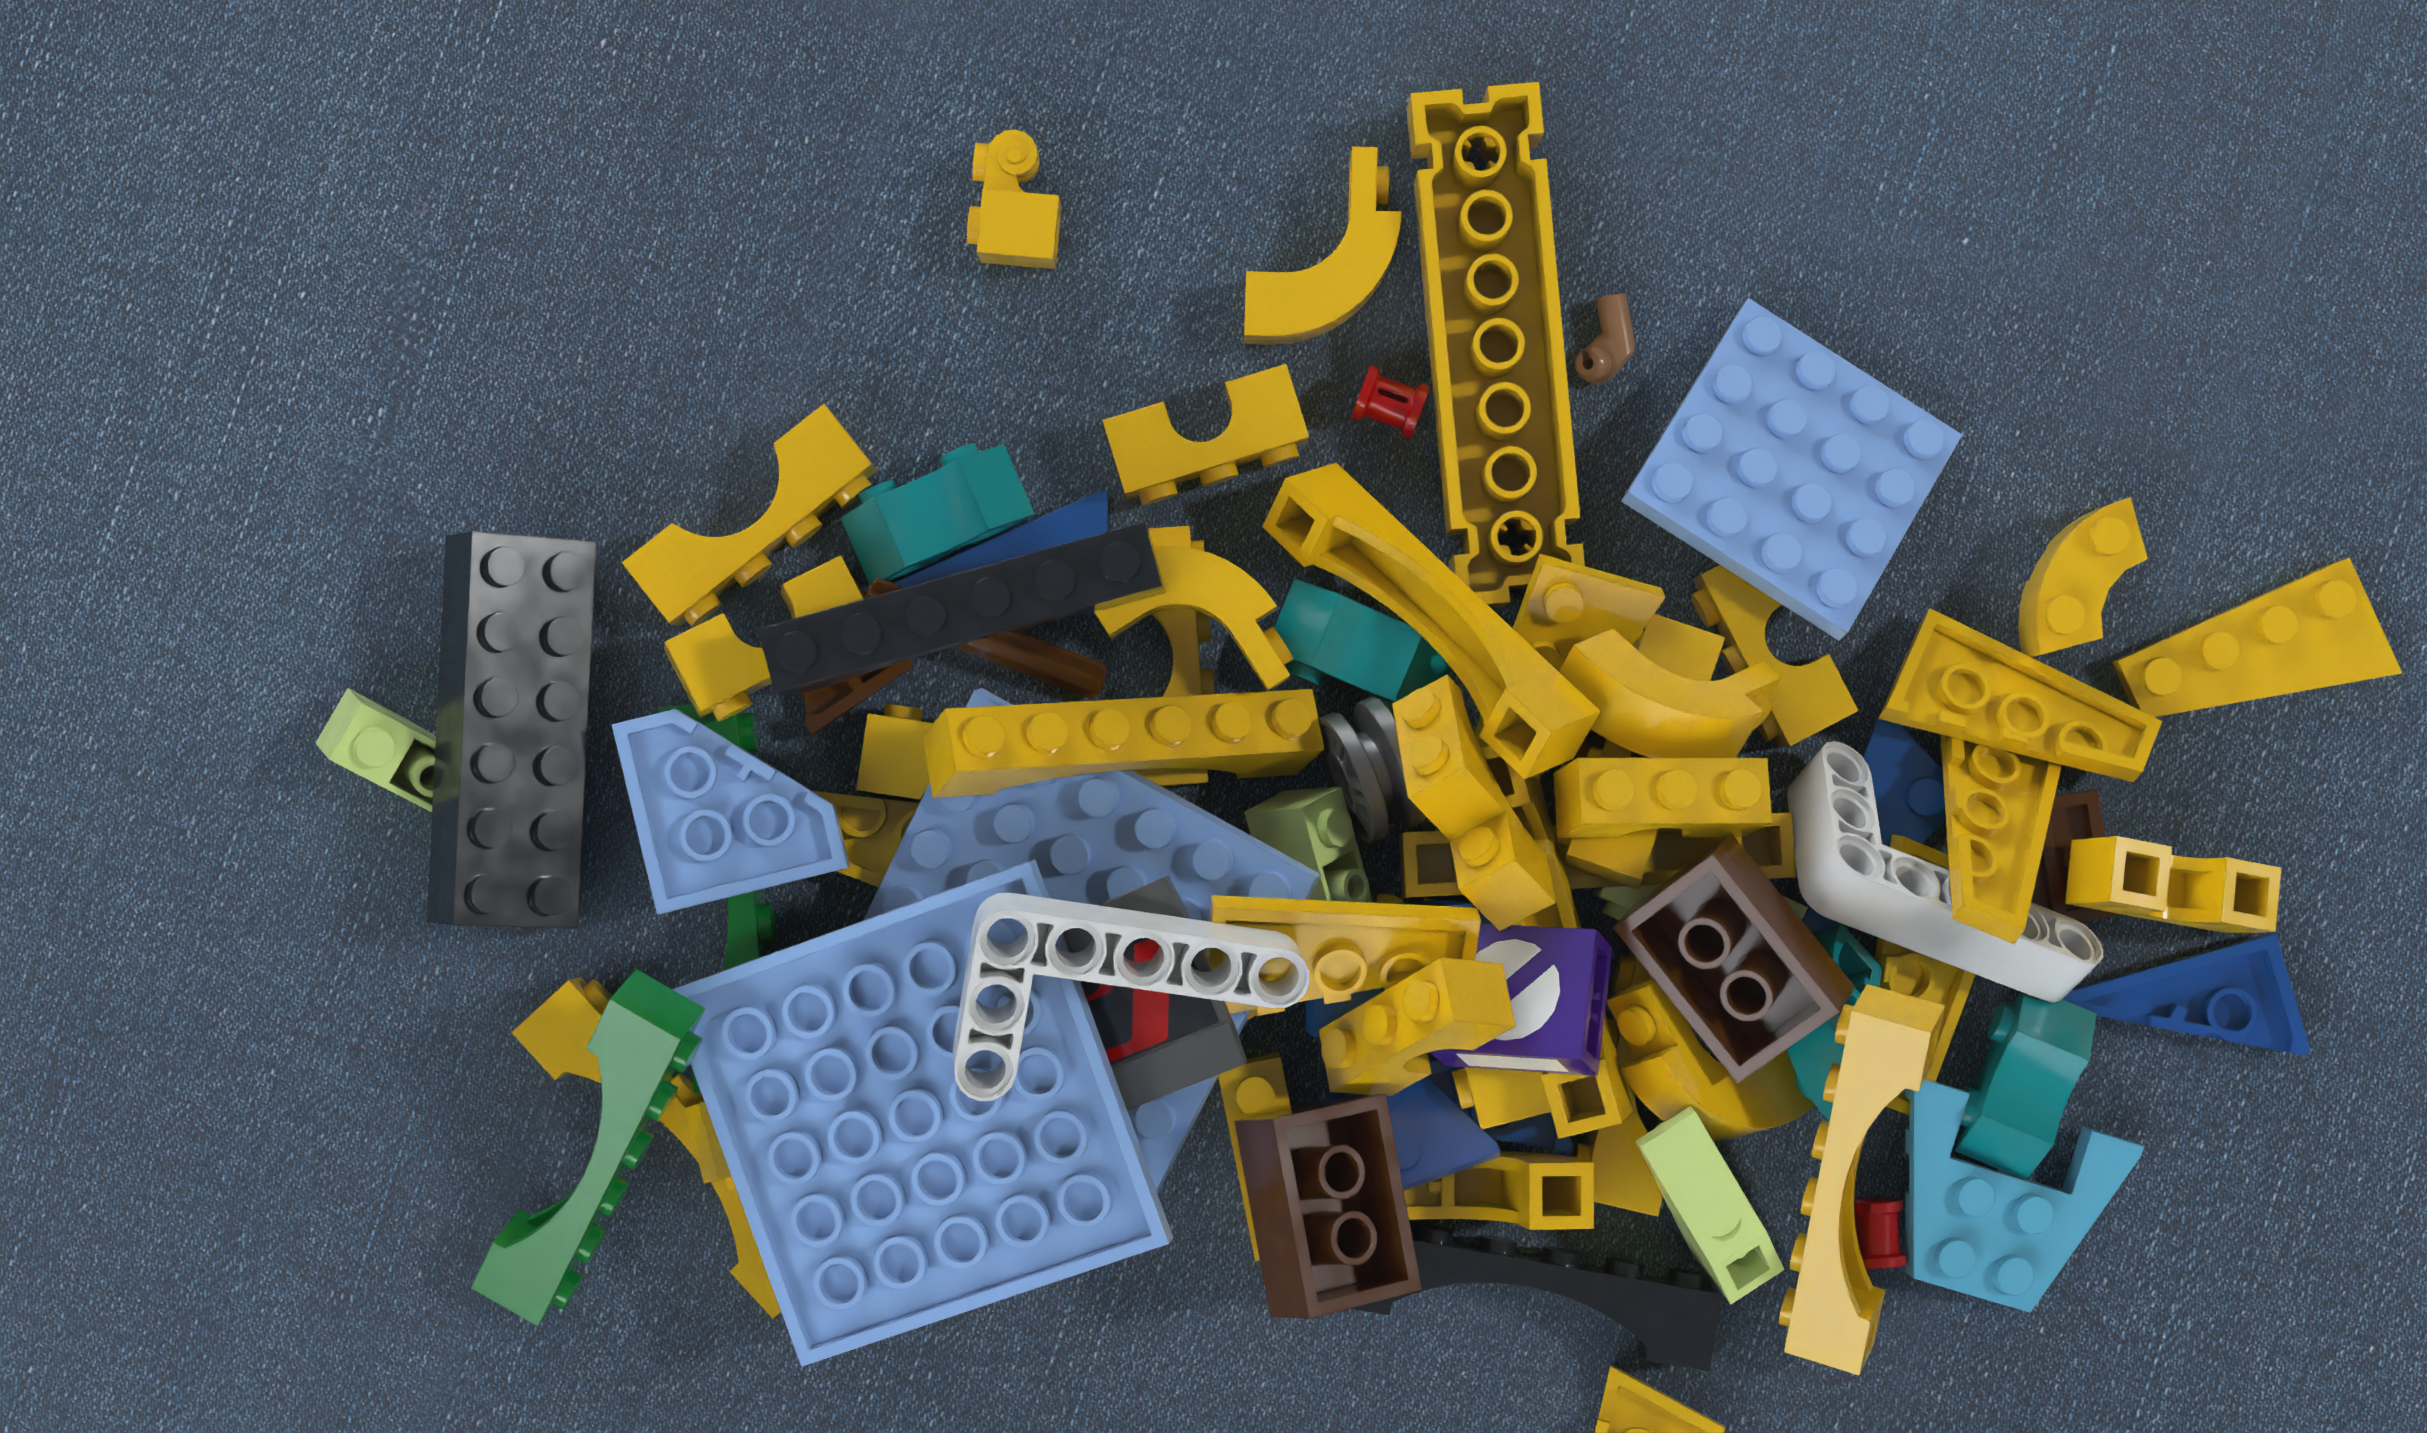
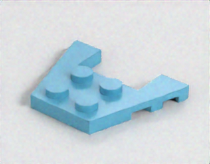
(1987, 1227)

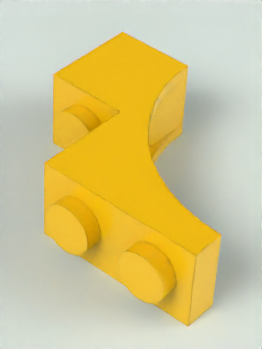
(1454, 788)

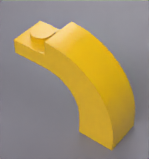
(1320, 298)
(1221, 591)
(1664, 712)
(1679, 1073)
(1516, 1188)

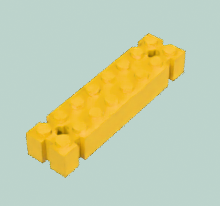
(1494, 334)

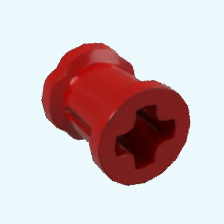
(1390, 402)
(1879, 1231)

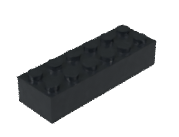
(511, 731)

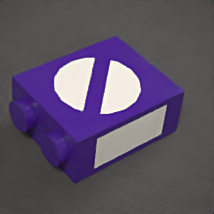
(1556, 998)

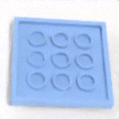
(1792, 469)

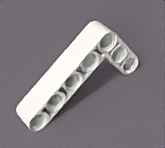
(1908, 901)
(1102, 963)

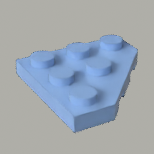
(718, 816)

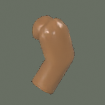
(1612, 346)

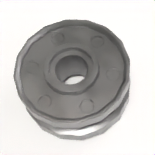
(1368, 769)

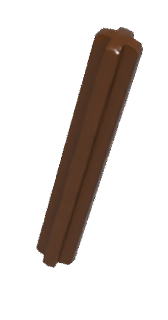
(1028, 655)

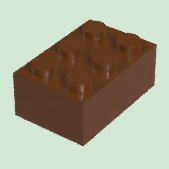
(1734, 958)
(1328, 1206)

